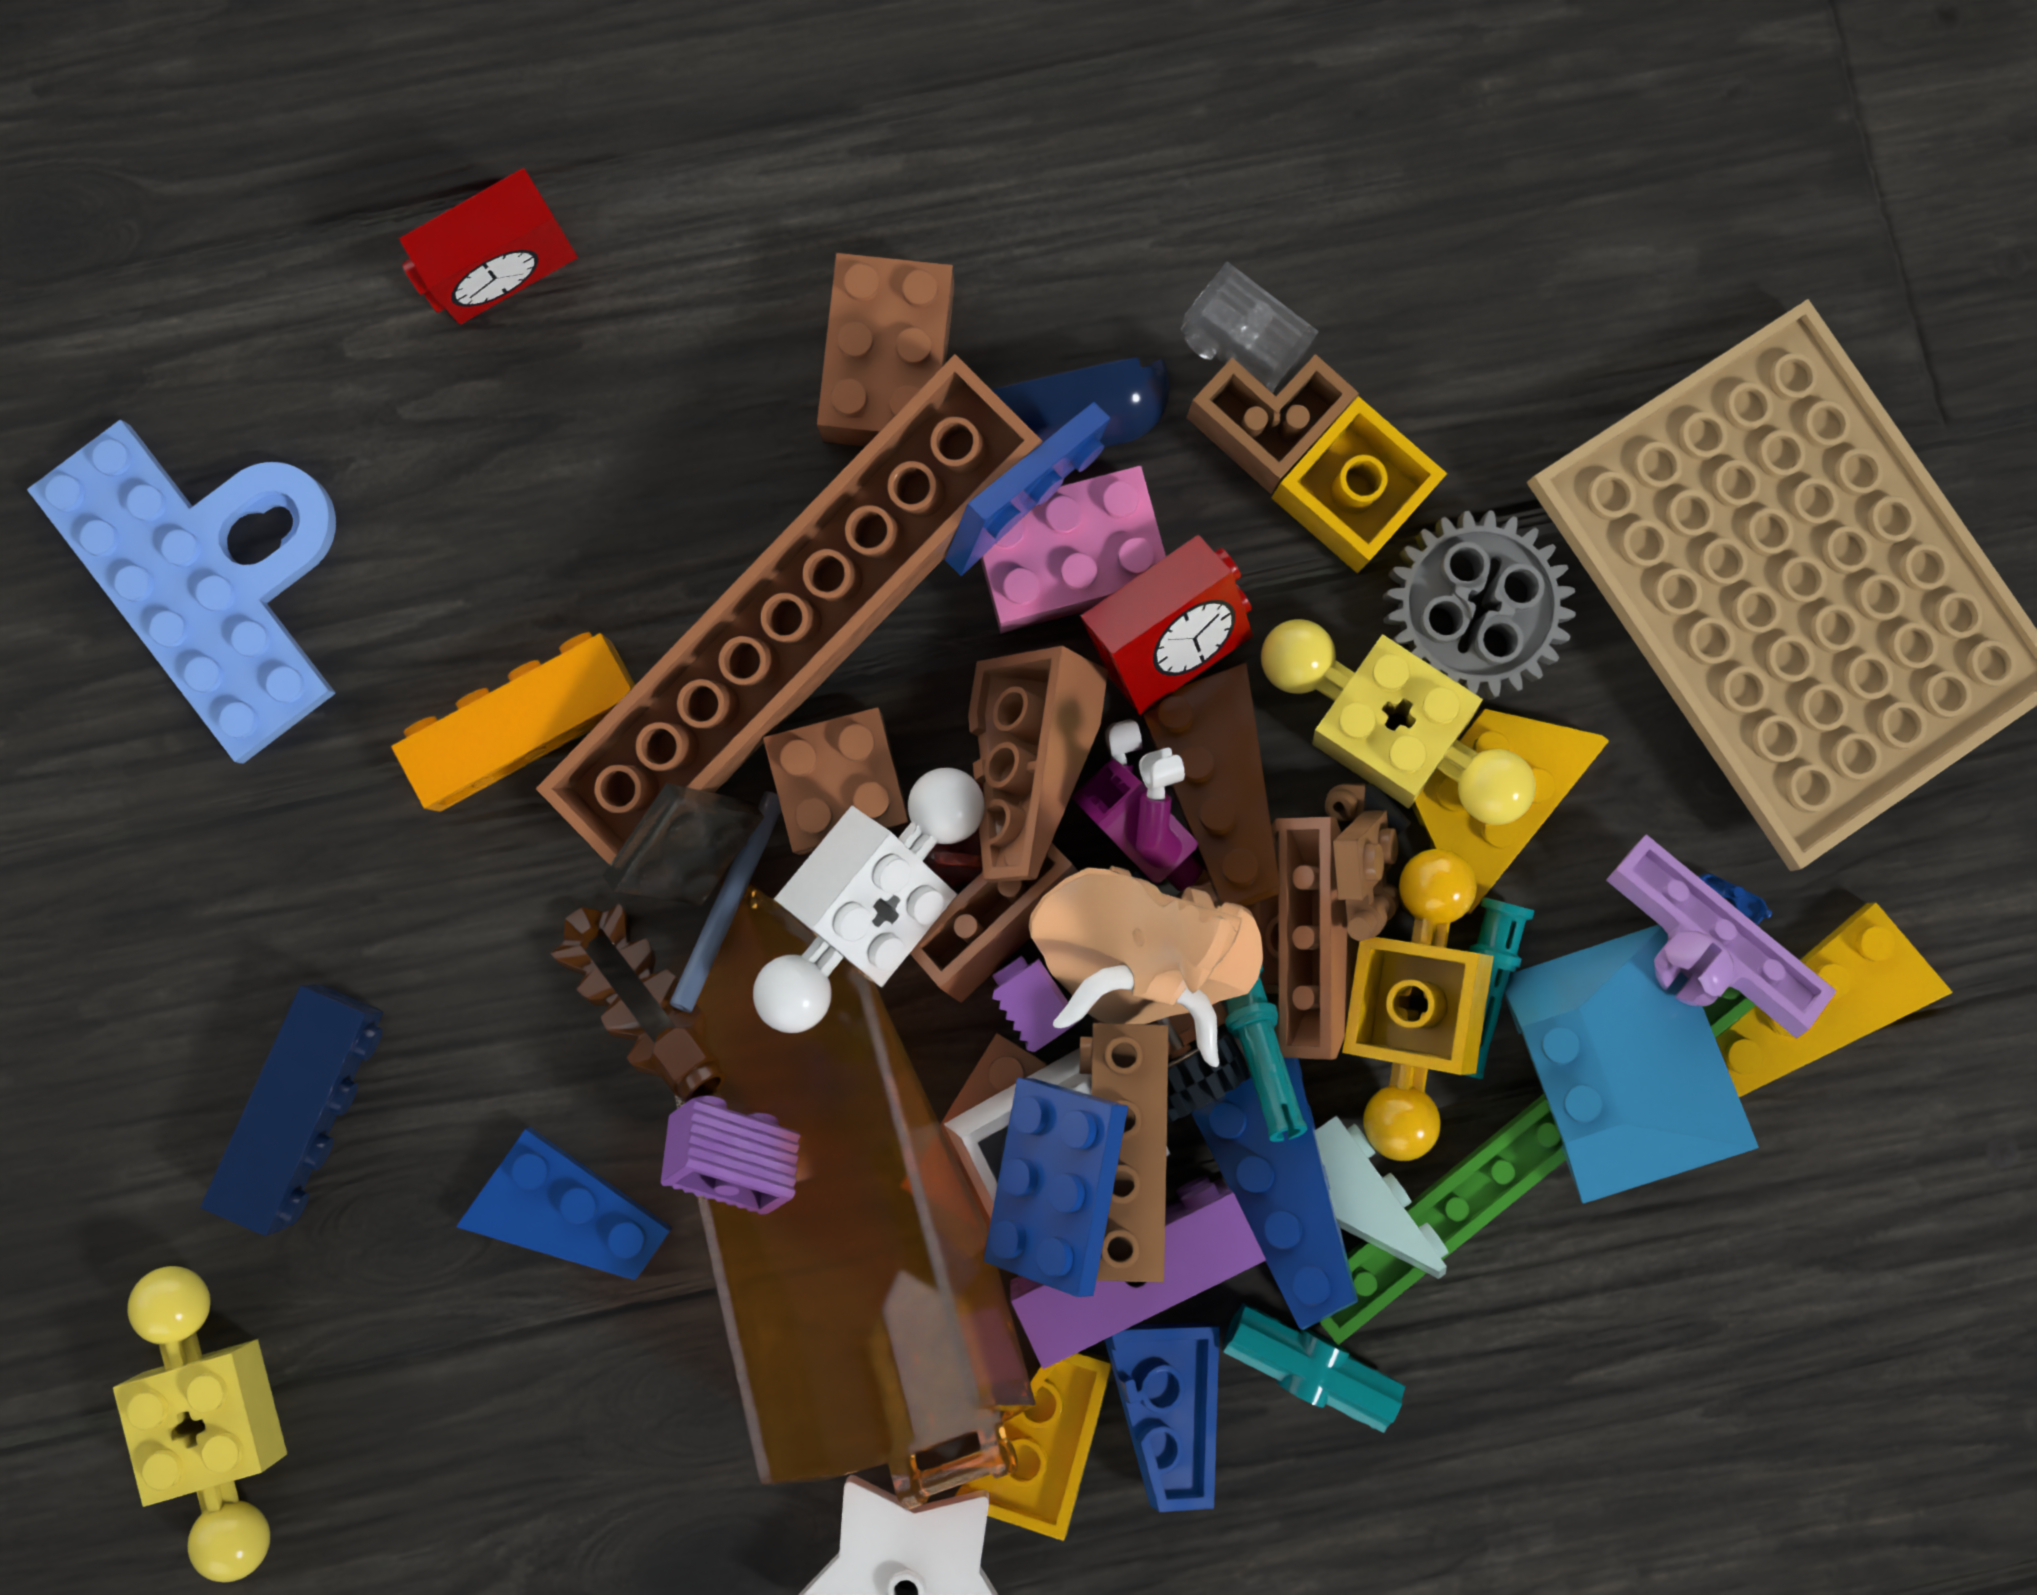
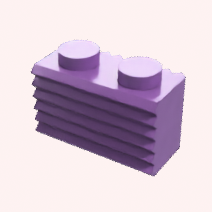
(1030, 1001)
(730, 1155)

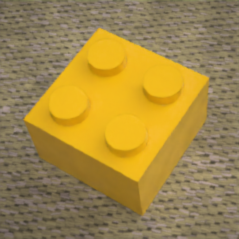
(1358, 484)

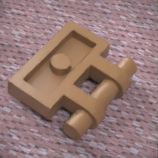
(1361, 862)

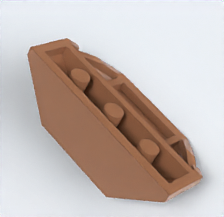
(1306, 941)

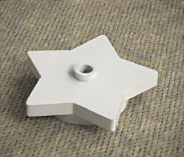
(884, 1544)

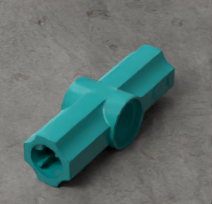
(1313, 1367)

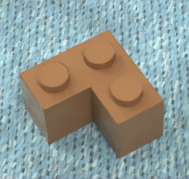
(1269, 431)

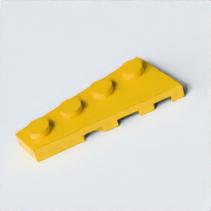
(1875, 983)

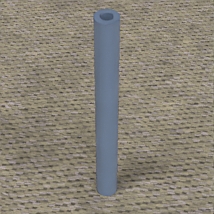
(725, 908)

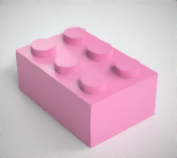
(1073, 550)

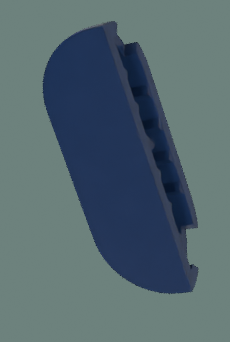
(1122, 388)

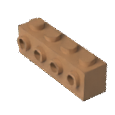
(1132, 1069)

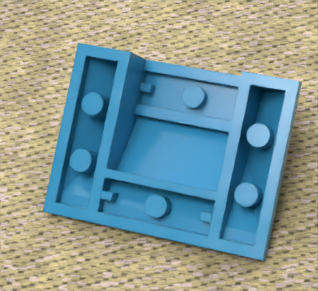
(1626, 1066)

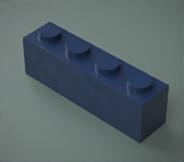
(293, 1110)

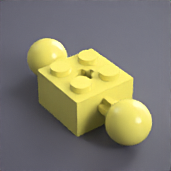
(1391, 680)
(163, 1429)

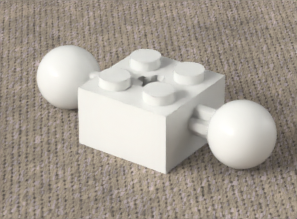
(866, 898)

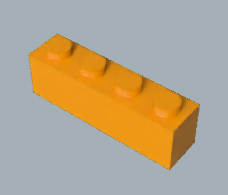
(514, 723)

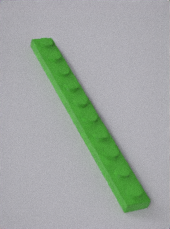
(1478, 1192)

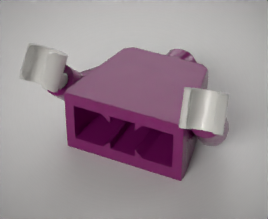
(1139, 814)

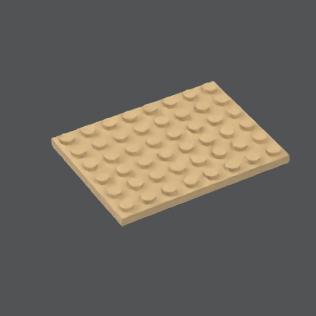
(1797, 583)

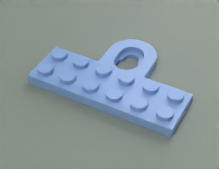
(182, 588)

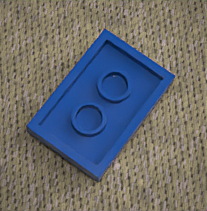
(1055, 1186)

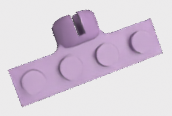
(1716, 942)

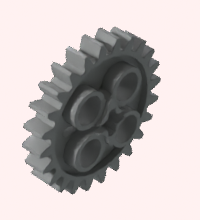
(1525, 626)

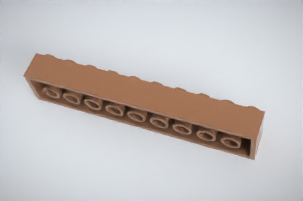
(794, 610)

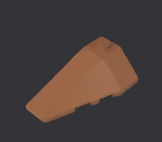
(1034, 734)

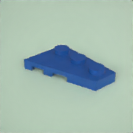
(1025, 486)
(564, 1210)

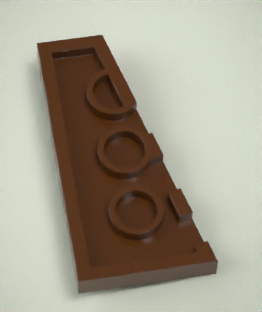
(1223, 782)

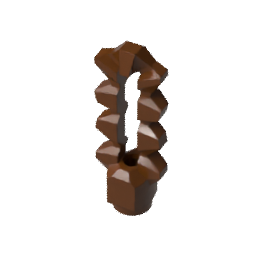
(679, 1052)

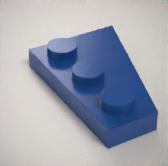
(1171, 1408)

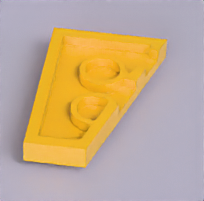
(1050, 1447)

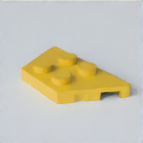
(1557, 761)

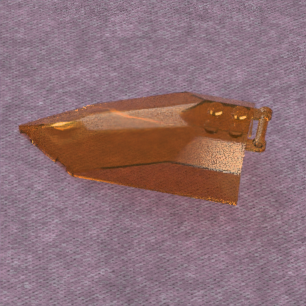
(867, 1295)

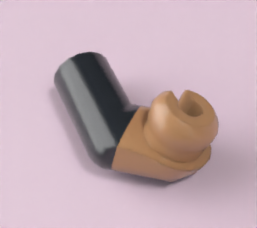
(1350, 800)

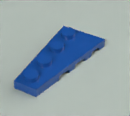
(1283, 1199)

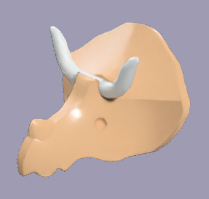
(1144, 953)

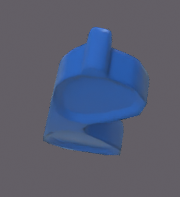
(1743, 900)

